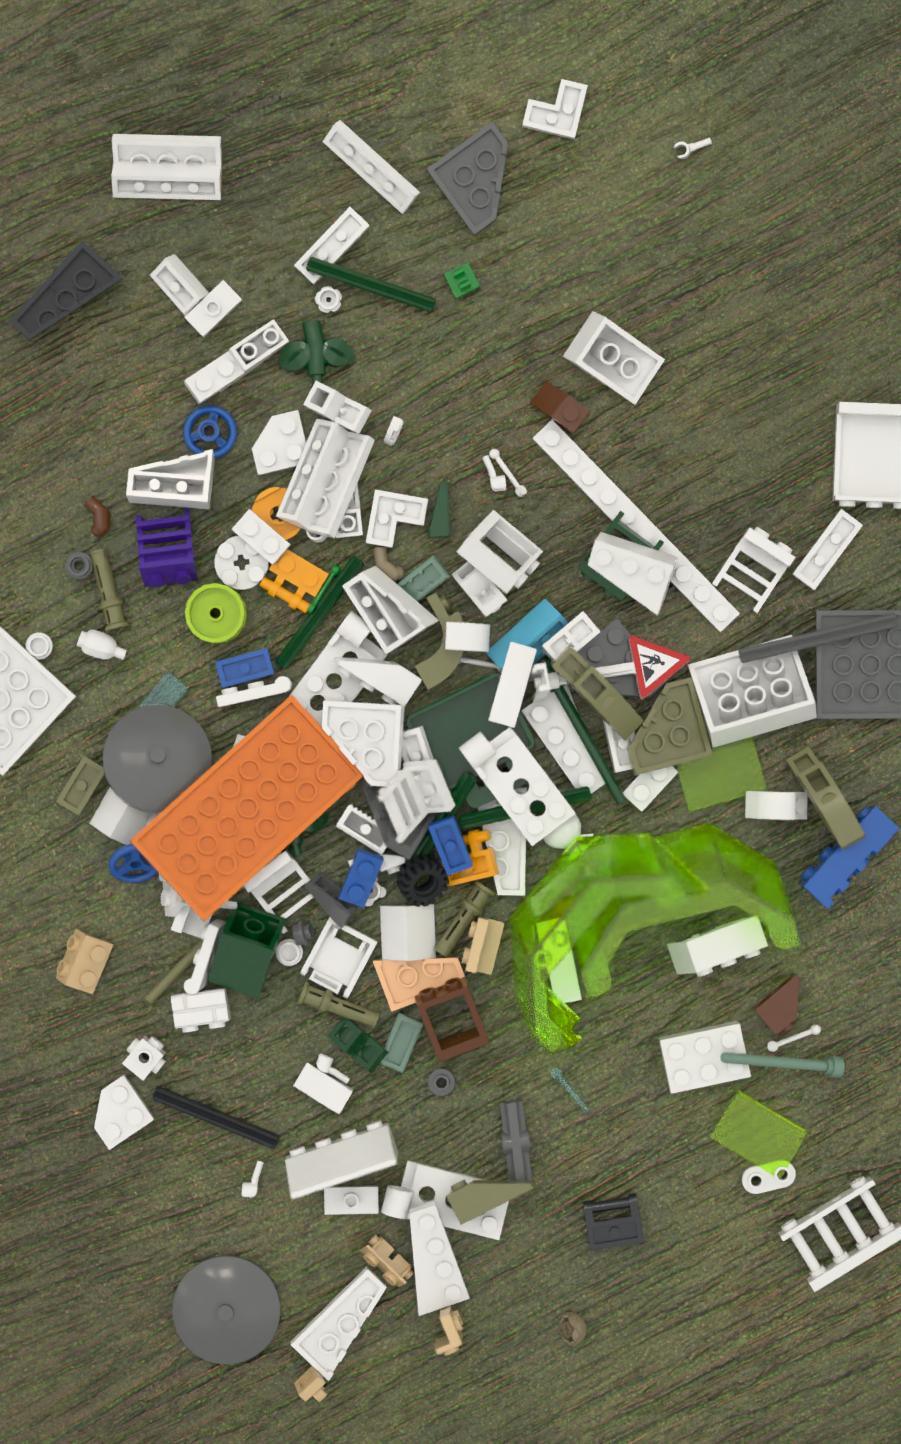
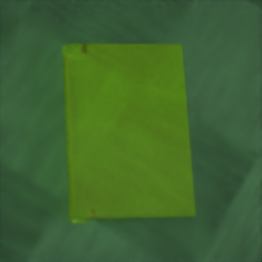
(722, 776)
(759, 1133)

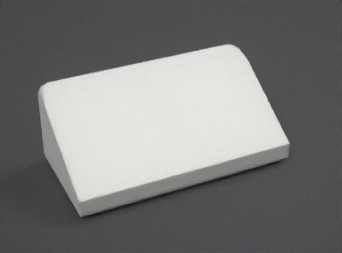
(179, 284)

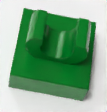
(461, 280)

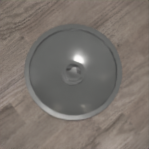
(155, 756)
(226, 1309)

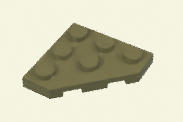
(671, 730)

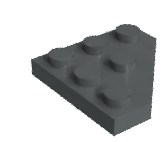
(473, 177)
(609, 649)
(386, 826)

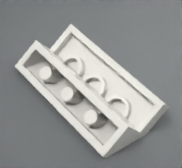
(166, 166)
(325, 478)

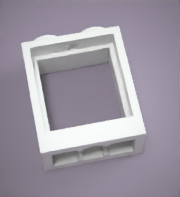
(511, 542)

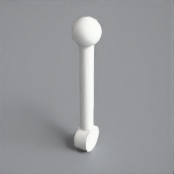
(520, 489)
(480, 663)
(773, 1046)

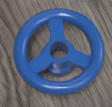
(225, 446)
(132, 861)

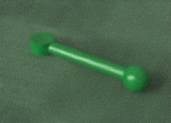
(335, 570)

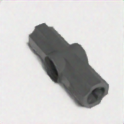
(515, 1140)

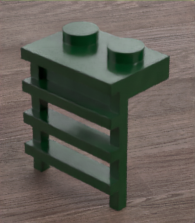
(592, 575)

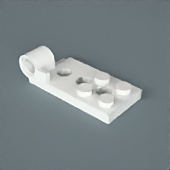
(348, 638)
(484, 757)
(416, 1176)

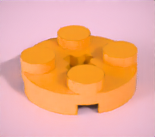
(264, 507)

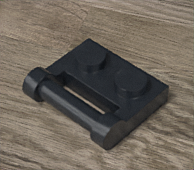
(616, 1230)

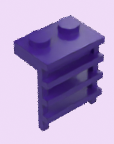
(166, 563)

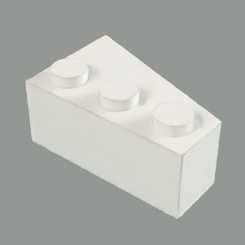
(174, 482)
(634, 569)
(387, 609)

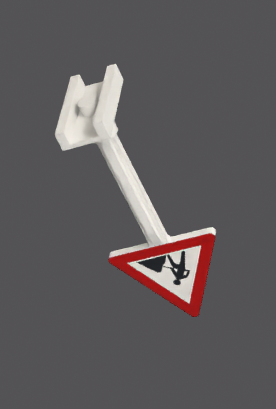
(649, 663)

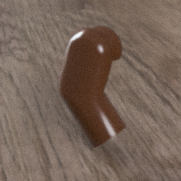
(101, 516)

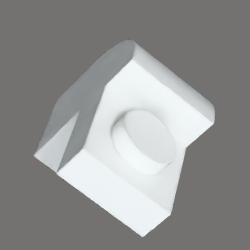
(337, 407)
(479, 588)
(467, 637)
(776, 805)

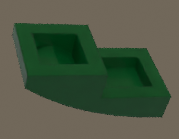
(358, 1044)

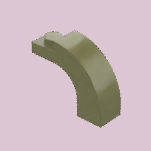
(443, 662)

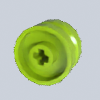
(207, 599)

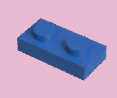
(244, 667)
(450, 845)
(361, 877)

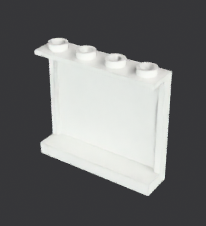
(867, 454)

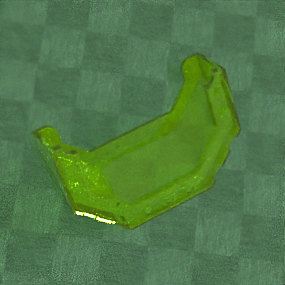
(729, 870)
(567, 905)

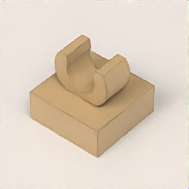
(310, 1385)

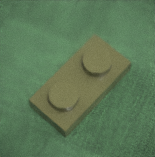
(81, 785)

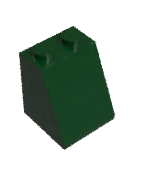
(246, 950)

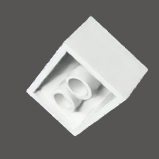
(613, 357)

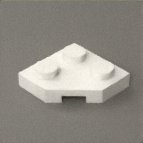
(279, 443)
(120, 1112)

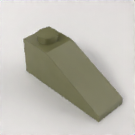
(481, 1196)

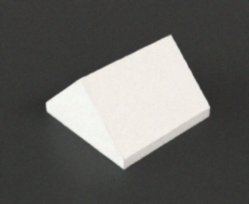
(119, 819)
(407, 932)

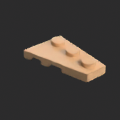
(407, 978)

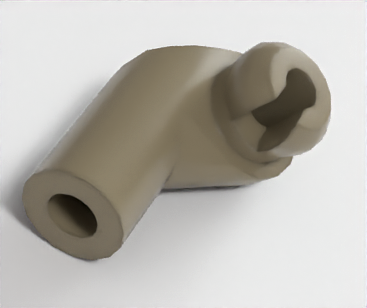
(381, 561)

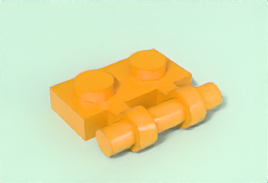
(298, 572)
(483, 860)

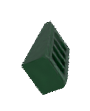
(441, 515)

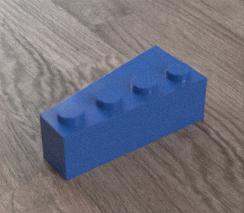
(837, 865)

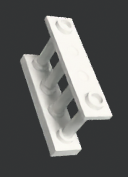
(865, 1246)

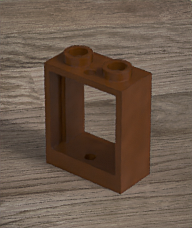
(462, 1041)

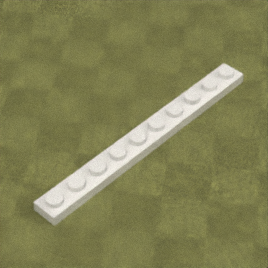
(612, 500)

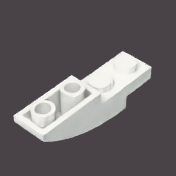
(236, 362)

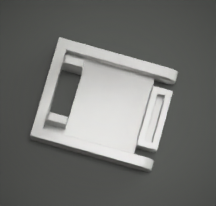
(336, 960)

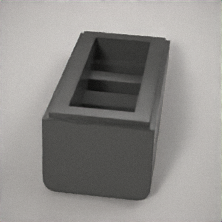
(328, 898)

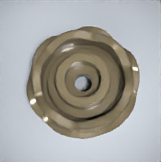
(573, 1328)

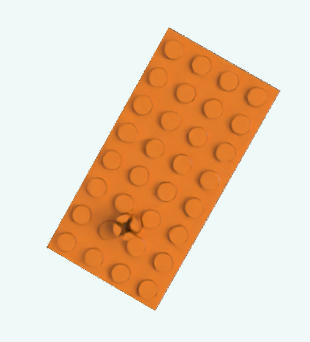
(247, 808)

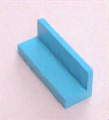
(531, 631)

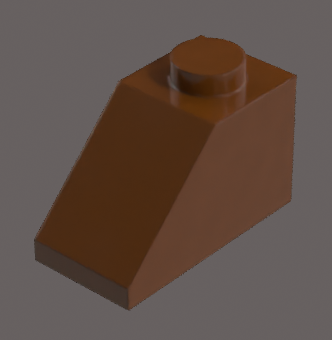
(560, 407)
(780, 1006)

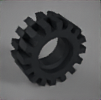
(417, 869)

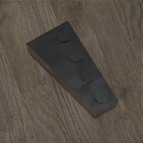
(67, 289)

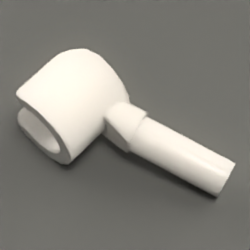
(692, 147)
(498, 483)
(324, 1064)
(251, 1189)

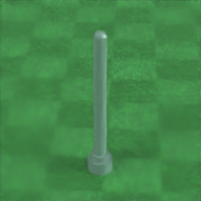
(832, 1066)

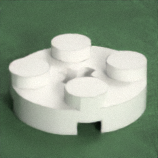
(231, 574)

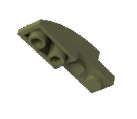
(597, 692)
(826, 797)

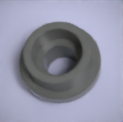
(70, 565)
(303, 933)
(441, 1073)

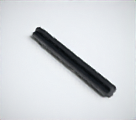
(216, 1117)

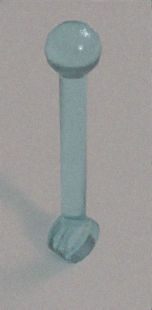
(556, 1074)

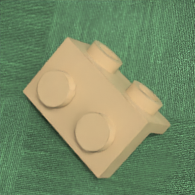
(484, 946)
(83, 961)
(453, 1327)

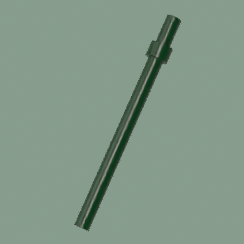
(586, 739)

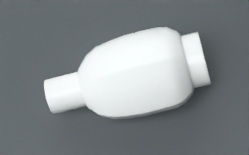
(100, 645)

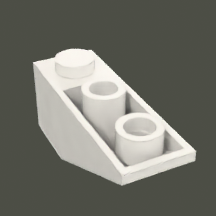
(386, 676)

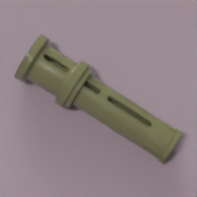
(110, 603)
(471, 907)
(326, 1002)

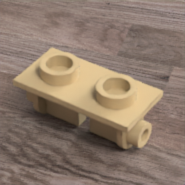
(393, 1269)

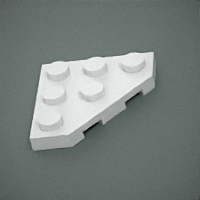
(367, 736)

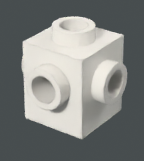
(136, 1061)

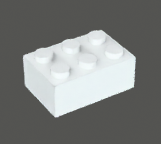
(694, 1056)

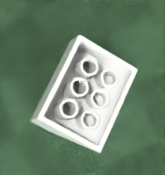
(751, 696)
(340, 1159)

